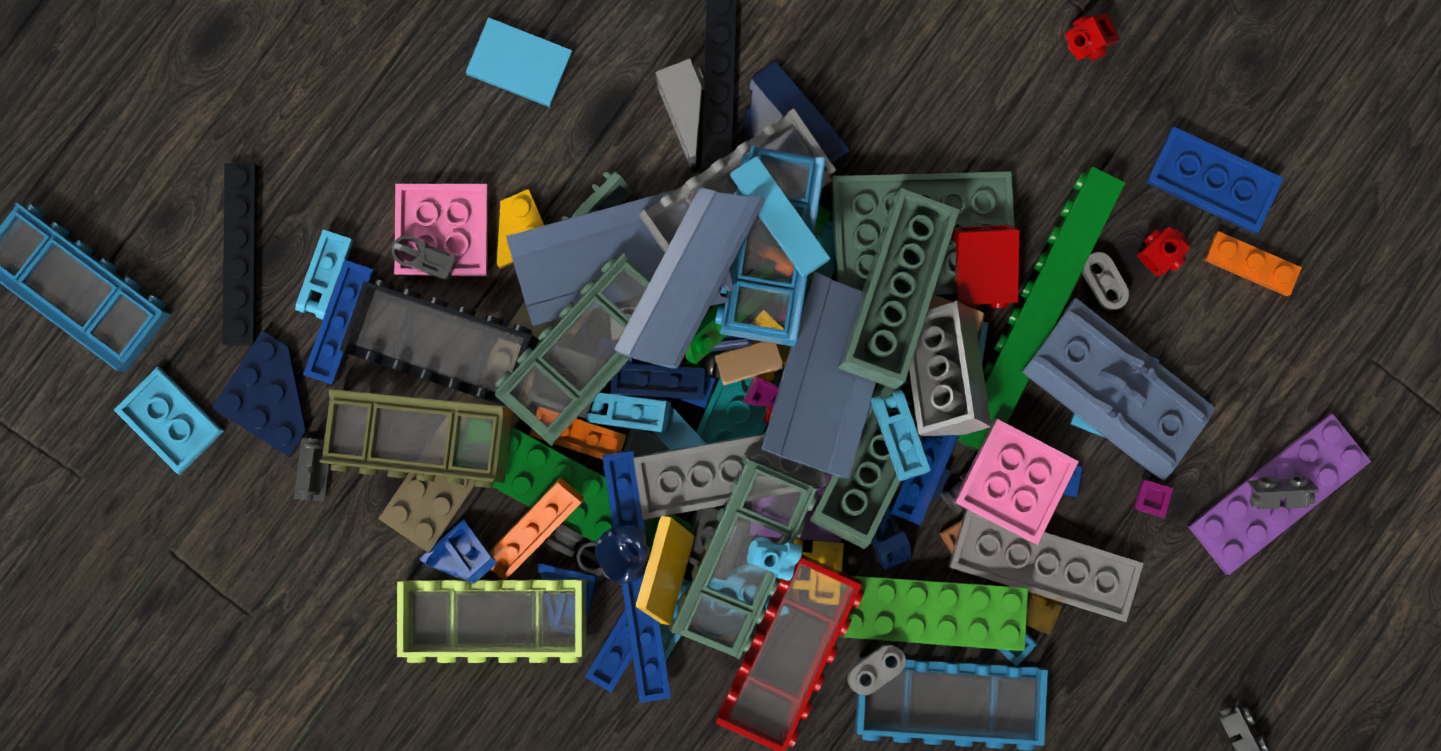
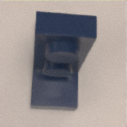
(890, 543)

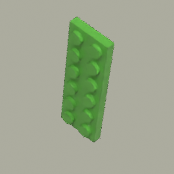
(940, 613)

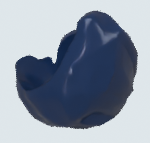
(623, 553)

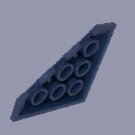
(774, 97)

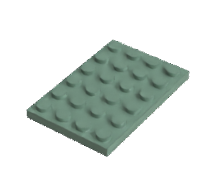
(863, 203)

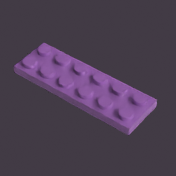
(1237, 531)

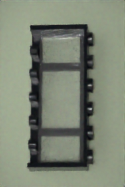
(434, 340)

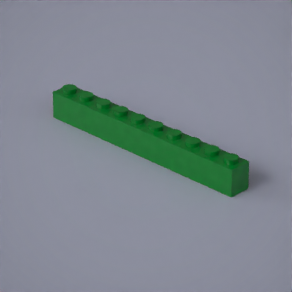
(1046, 294)

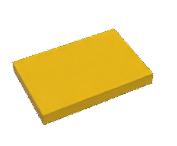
(665, 570)

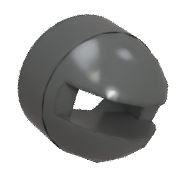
(708, 363)

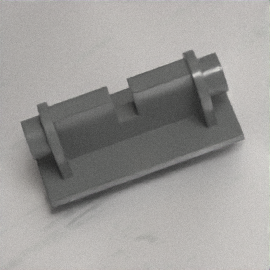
(311, 475)
(1296, 490)
(1241, 722)

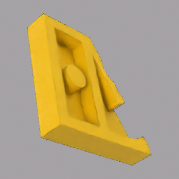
(516, 215)

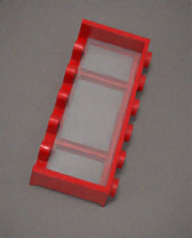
(790, 654)

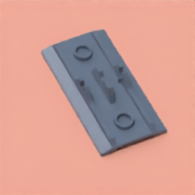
(565, 255)
(689, 277)
(1119, 390)
(817, 405)

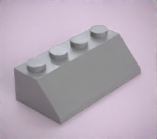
(949, 374)

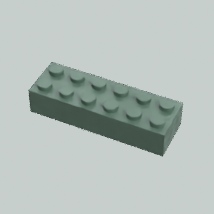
(898, 289)
(857, 504)

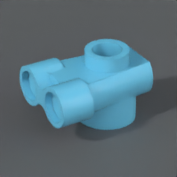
(774, 557)

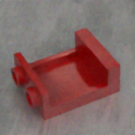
(986, 265)

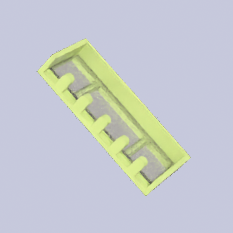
(491, 620)

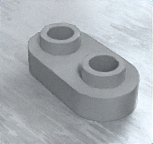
(1107, 280)
(876, 668)

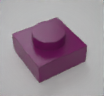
(1153, 498)

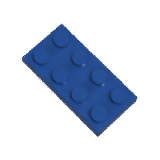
(1214, 180)

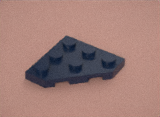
(266, 396)

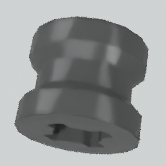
(564, 540)

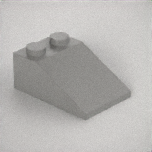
(682, 96)

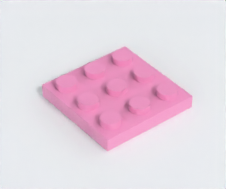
(447, 219)
(1016, 481)

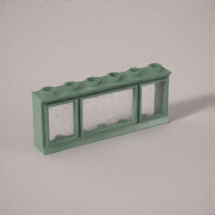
(577, 354)
(725, 588)

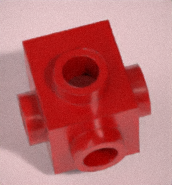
(1091, 37)
(1164, 251)

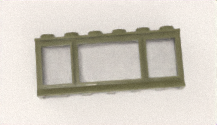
(417, 437)

